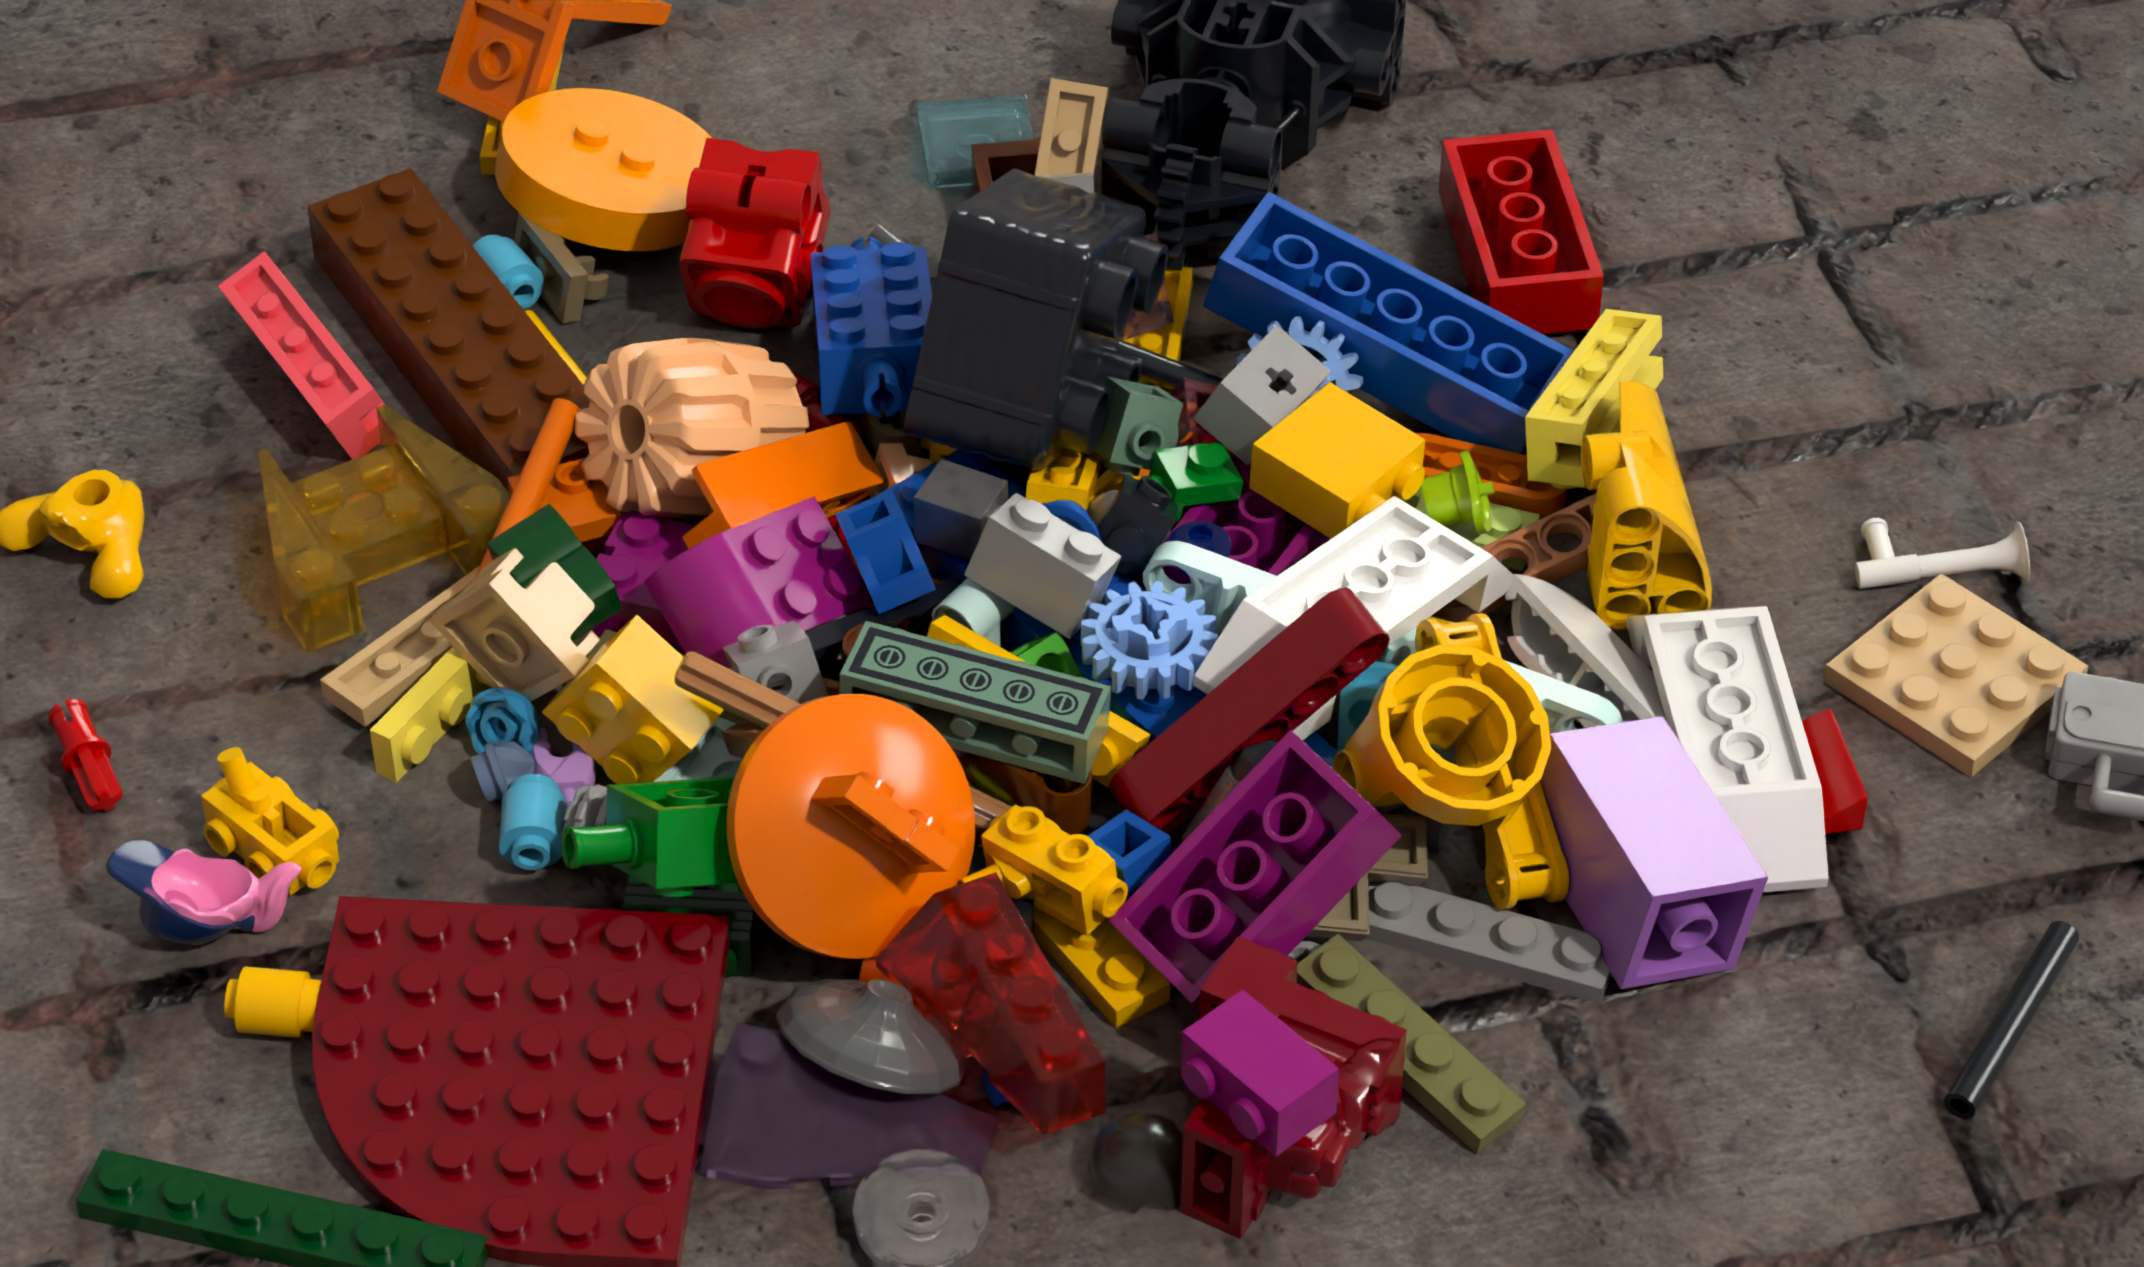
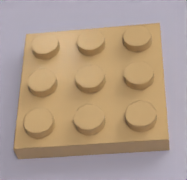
(1953, 674)

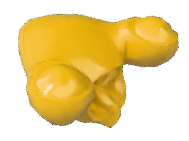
(89, 515)

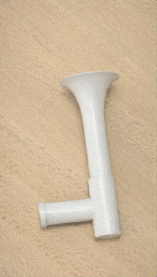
(1886, 569)

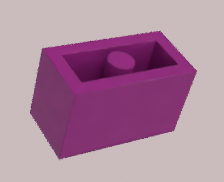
(1259, 1073)

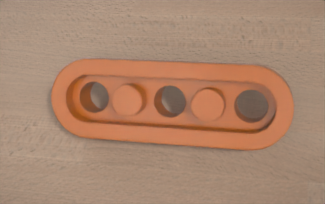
(1502, 467)

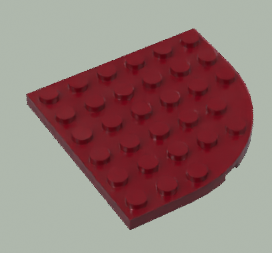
(523, 1070)

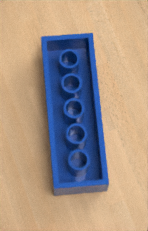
(1413, 335)

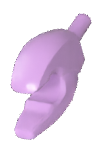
(568, 771)

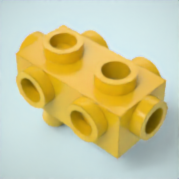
(268, 824)
(1055, 869)

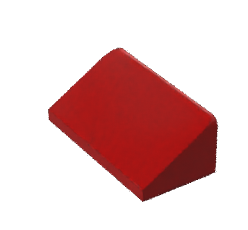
(1841, 785)

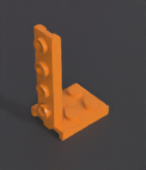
(513, 46)

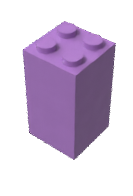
(1649, 853)

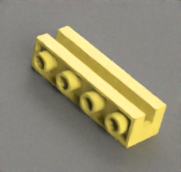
(1586, 394)

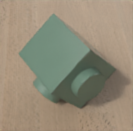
(1136, 425)

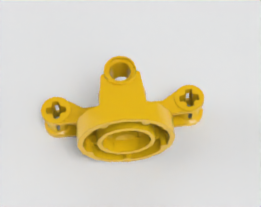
(1472, 699)

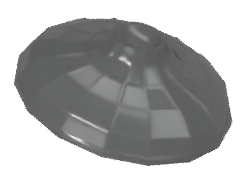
(871, 1036)

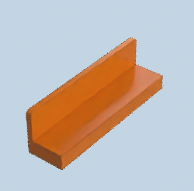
(770, 477)

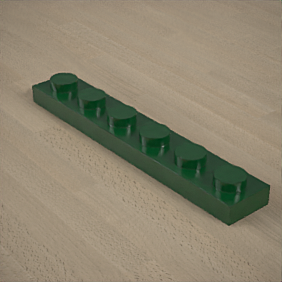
(264, 1219)

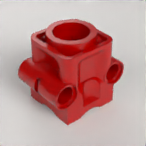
(752, 233)

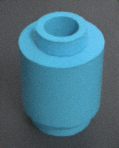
(512, 268)
(532, 822)

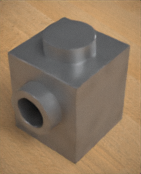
(955, 507)

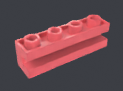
(306, 353)

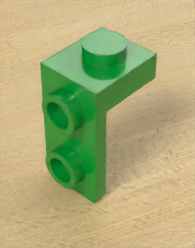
(1196, 474)

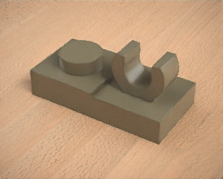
(565, 277)

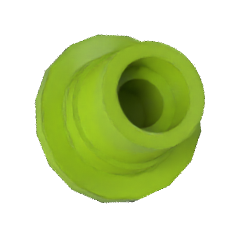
(1459, 496)

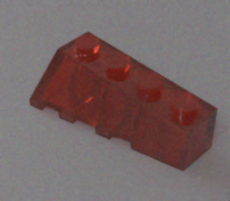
(996, 994)

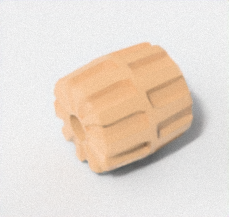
(675, 406)

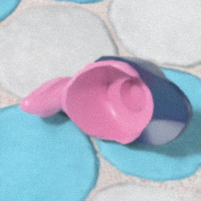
(196, 896)

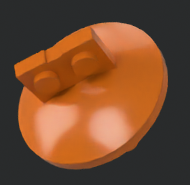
(848, 823)

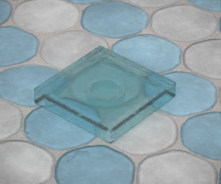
(953, 125)

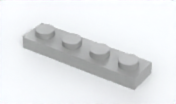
(1487, 939)

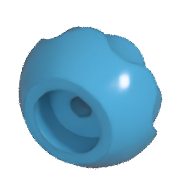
(499, 706)

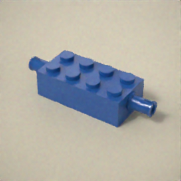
(869, 324)

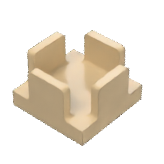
(516, 633)

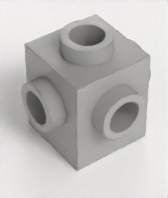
(778, 660)

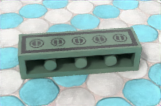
(984, 700)

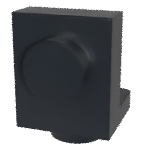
(1137, 522)

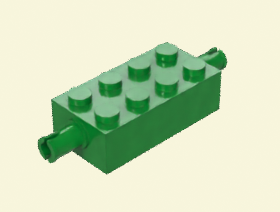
(661, 835)

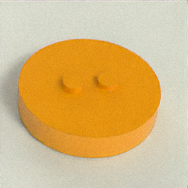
(600, 167)

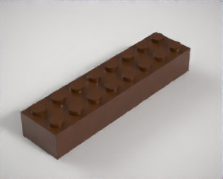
(444, 320)

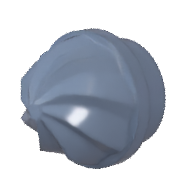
(500, 767)

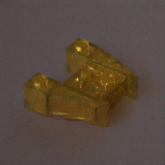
(372, 521)

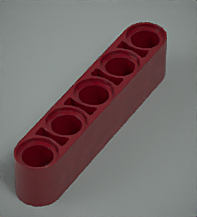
(1252, 705)

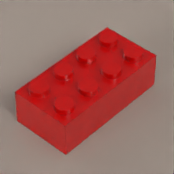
(1521, 230)

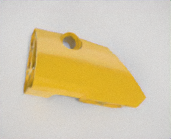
(1643, 529)

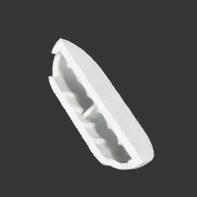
(1572, 644)

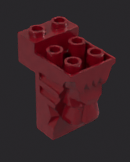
(1232, 1176)

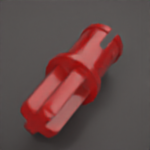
(86, 756)

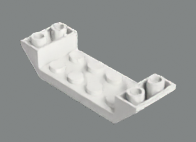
(1391, 560)
(1742, 730)

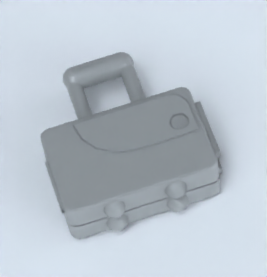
(2099, 741)

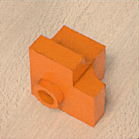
(579, 504)

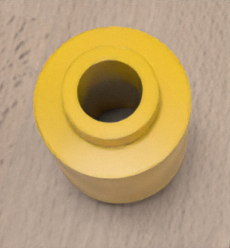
(272, 1002)

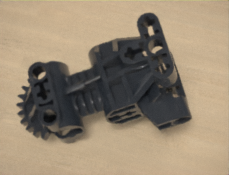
(1234, 103)

